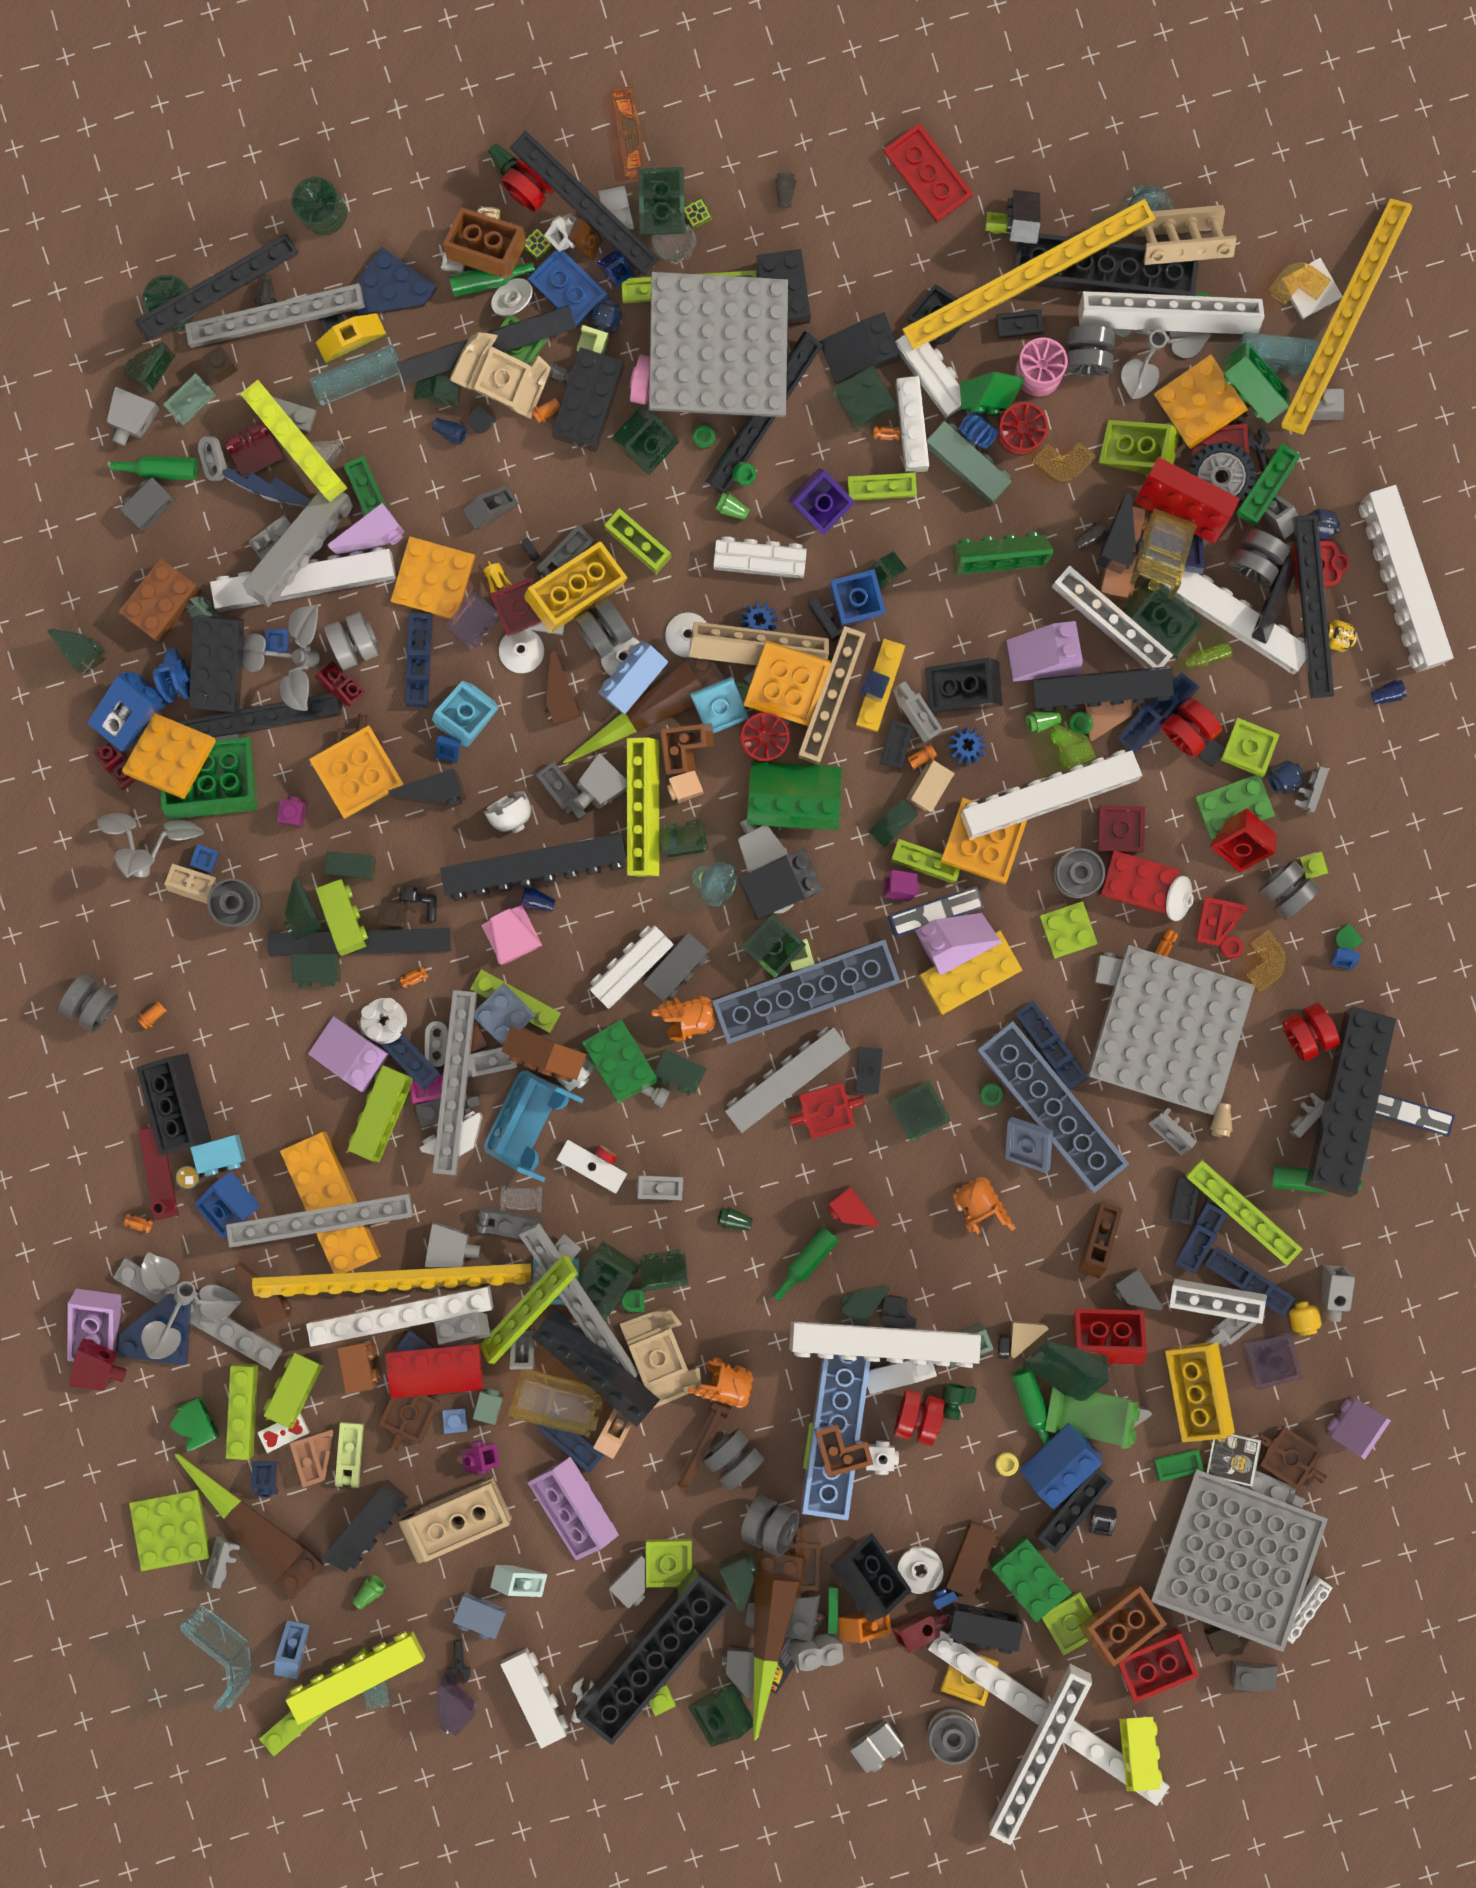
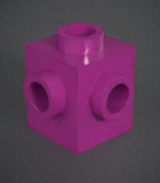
(480, 1457)

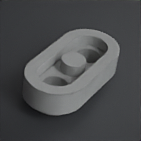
(212, 458)
(435, 1044)

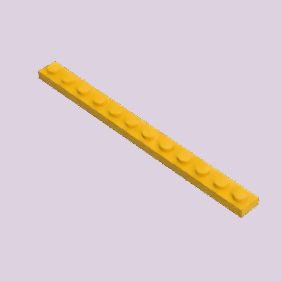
(1028, 274)
(1346, 316)
(385, 1280)

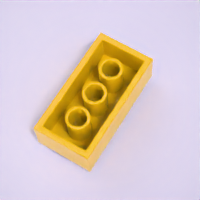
(575, 587)
(970, 977)
(1200, 1392)

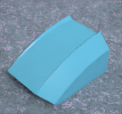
(464, 713)

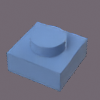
(455, 1420)

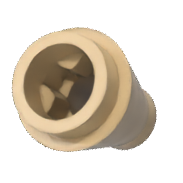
(1222, 1122)

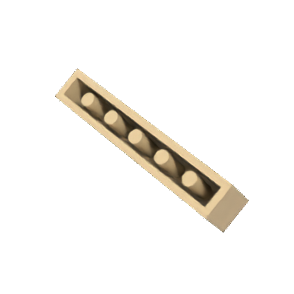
(746, 644)
(831, 695)

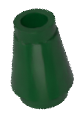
(502, 159)
(733, 1219)

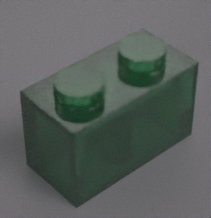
(350, 865)
(316, 968)
(680, 1072)

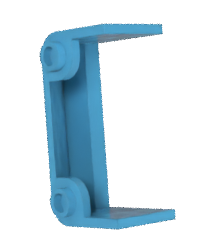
(522, 1121)

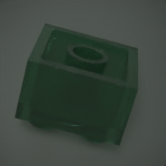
(645, 439)
(79, 650)
(683, 839)
(773, 946)
(739, 1577)
(722, 1715)

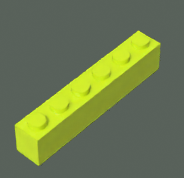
(293, 441)
(642, 807)
(355, 1677)

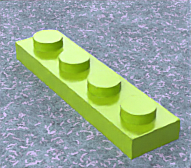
(545, 1017)

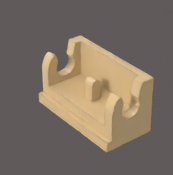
(930, 786)
(189, 883)

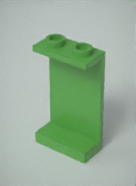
(1097, 1418)

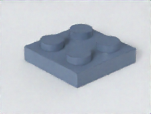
(503, 1011)
(1029, 1144)

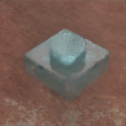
(377, 1696)

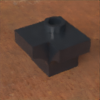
(895, 1313)

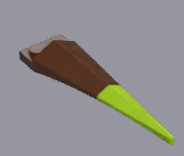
(658, 704)
(278, 1554)
(776, 1593)

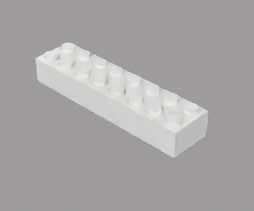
(1405, 579)
(884, 1342)

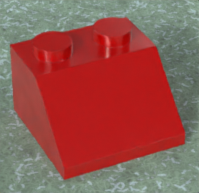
(1244, 841)
(850, 1209)

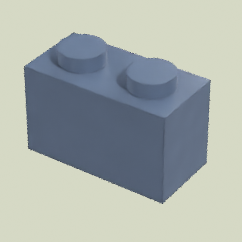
(479, 1616)

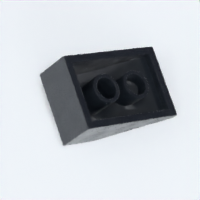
(860, 347)
(1120, 541)
(964, 685)
(438, 789)
(780, 884)

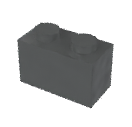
(146, 504)

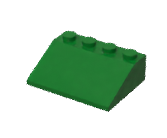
(1002, 553)
(221, 786)
(794, 795)

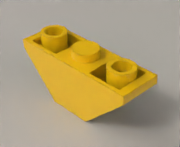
(350, 336)

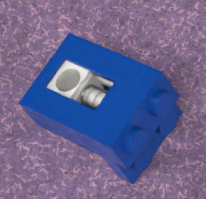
(137, 697)

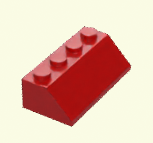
(434, 1370)

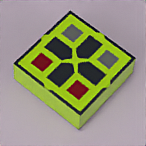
(697, 213)
(537, 244)

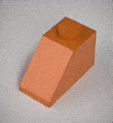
(857, 1629)

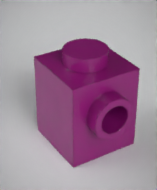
(292, 812)
(900, 885)

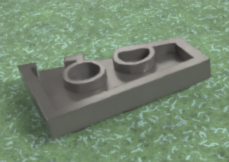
(802, 1619)

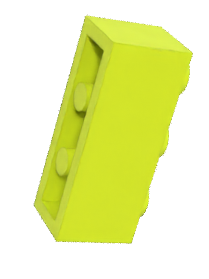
(1140, 1754)

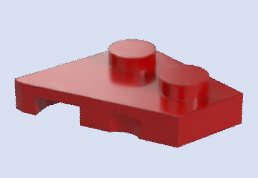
(1217, 920)

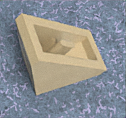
(1023, 1335)

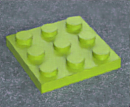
(169, 1530)

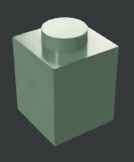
(488, 1406)

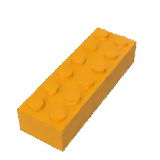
(323, 1185)

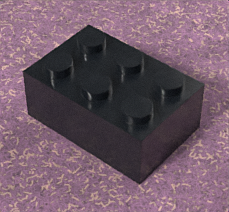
(788, 266)
(870, 1578)
(984, 1627)

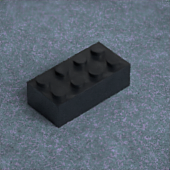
(588, 399)
(216, 663)

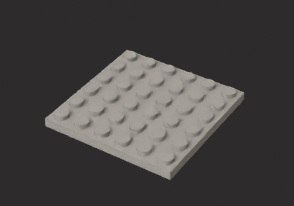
(718, 344)
(1171, 1030)
(1239, 1560)

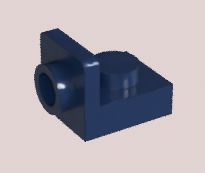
(264, 1478)

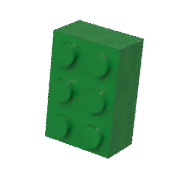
(1256, 382)
(619, 1062)
(1030, 1578)

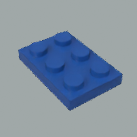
(567, 284)

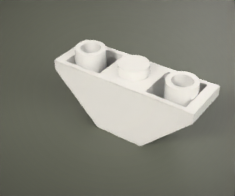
(469, 1135)

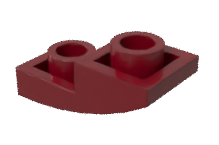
(338, 684)
(114, 761)

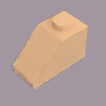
(612, 1434)

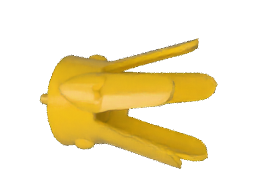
(496, 577)

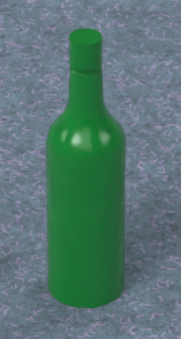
(477, 280)
(160, 467)
(1294, 1179)
(807, 1260)
(1031, 1401)

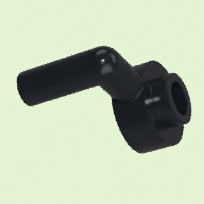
(412, 895)

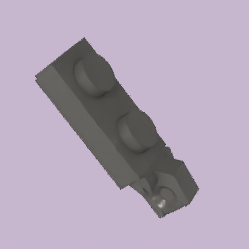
(560, 789)
(429, 1111)

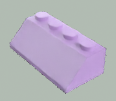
(573, 1508)

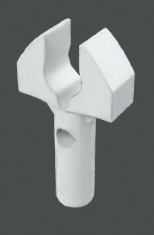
(577, 1689)

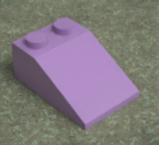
(372, 531)
(1045, 652)
(956, 940)
(349, 1054)
(93, 1317)
(1357, 1427)

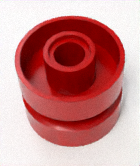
(526, 186)
(1022, 428)
(1194, 723)
(764, 737)
(1312, 1031)
(925, 1419)

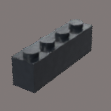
(1073, 1510)

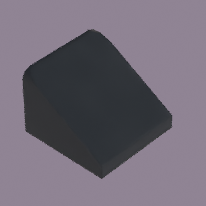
(1103, 1520)

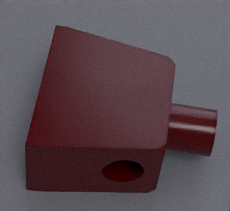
(95, 1367)
(910, 1632)

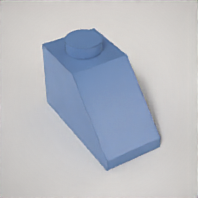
(291, 1650)

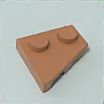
(1107, 717)
(312, 1457)

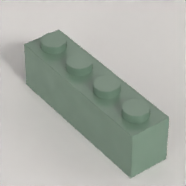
(968, 463)

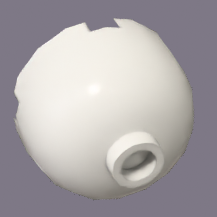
(509, 813)

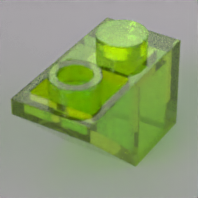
(1073, 746)

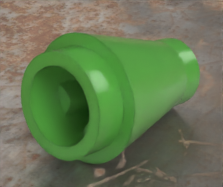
(731, 507)
(1041, 720)
(369, 1591)

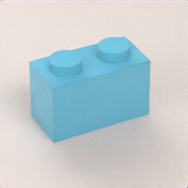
(218, 1154)

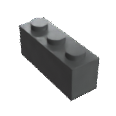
(677, 968)

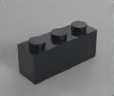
(1023, 216)

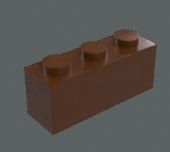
(972, 1559)

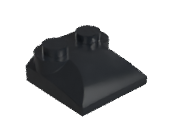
(933, 301)

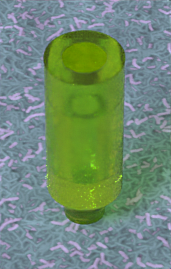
(1210, 655)

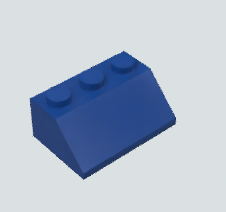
(1061, 1465)

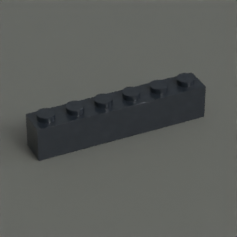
(1104, 687)
(595, 1368)

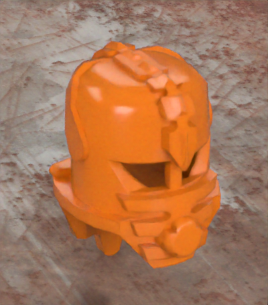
(690, 1017)
(981, 1203)
(727, 1384)

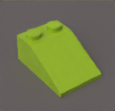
(1138, 445)

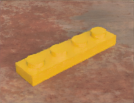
(887, 665)

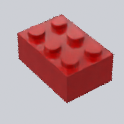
(1137, 882)
(1112, 1334)
(1157, 1665)

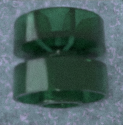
(319, 206)
(162, 290)

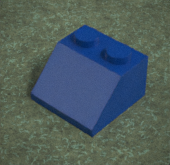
(857, 598)
(226, 1203)

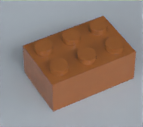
(484, 243)
(160, 600)
(544, 1054)
(1122, 1625)

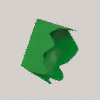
(194, 1422)

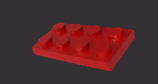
(928, 173)

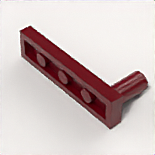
(158, 1177)

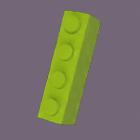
(380, 1113)
(242, 1411)

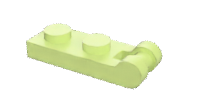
(349, 1454)

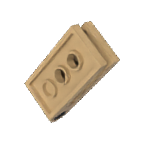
(435, 1531)

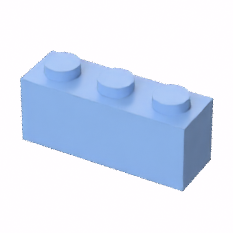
(632, 676)

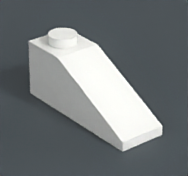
(898, 1375)

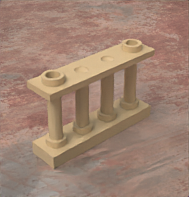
(1182, 221)

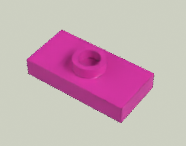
(431, 1093)

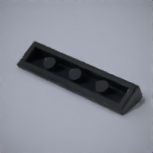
(1274, 601)

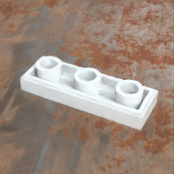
(579, 1158)
(1312, 1598)

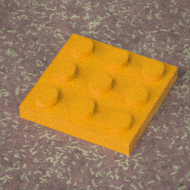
(1200, 401)
(432, 578)
(787, 682)
(169, 756)
(356, 772)
(985, 855)

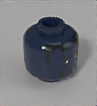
(606, 316)
(1327, 523)
(1285, 777)

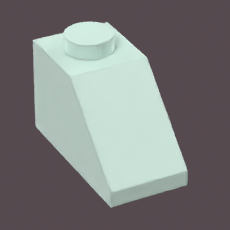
(518, 1581)

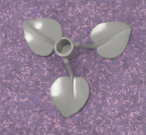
(1142, 377)
(295, 687)
(139, 861)
(161, 1273)

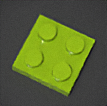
(1250, 747)
(1068, 930)
(667, 1562)
(1064, 1622)

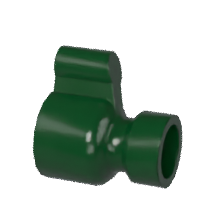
(954, 1396)

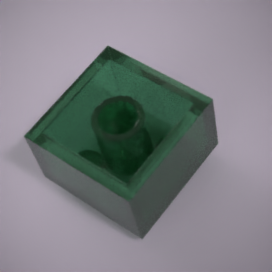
(864, 398)
(919, 1111)

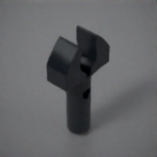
(1259, 448)
(458, 1663)

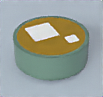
(187, 1177)

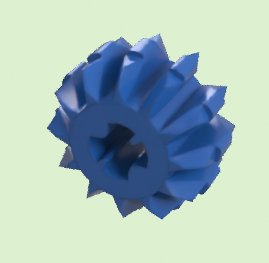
(978, 430)
(767, 618)
(974, 749)

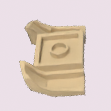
(500, 374)
(659, 1355)

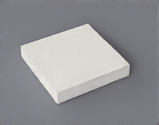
(1306, 305)

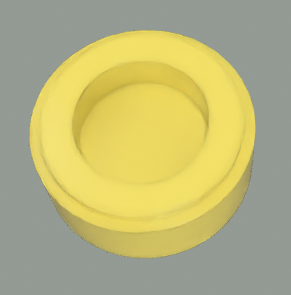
(1006, 1464)

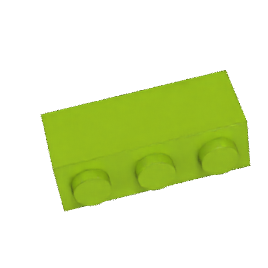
(637, 541)
(342, 917)
(292, 1390)

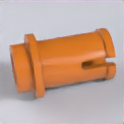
(546, 410)
(922, 756)
(151, 1015)

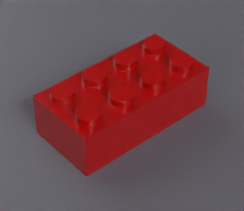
(1188, 498)

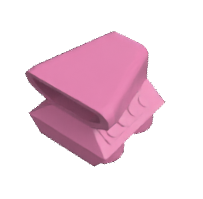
(511, 935)

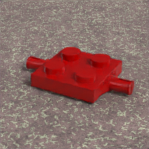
(827, 1110)

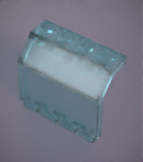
(225, 1647)

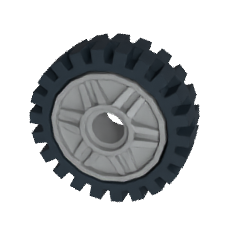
(1230, 459)

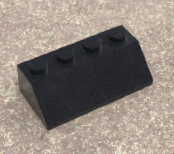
(174, 1104)
(366, 1526)

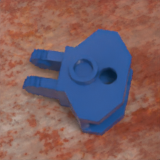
(172, 676)

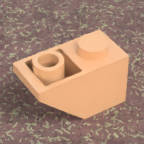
(684, 787)

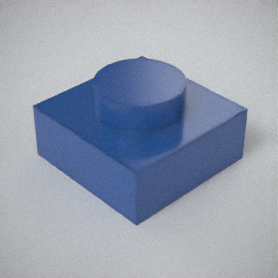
(277, 640)
(447, 749)
(204, 858)
(1345, 958)
(943, 1597)

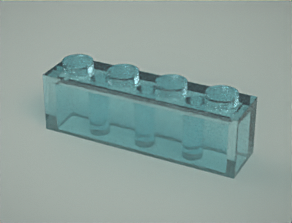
(1282, 351)
(355, 375)

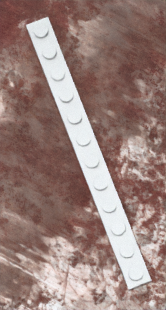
(1034, 1708)

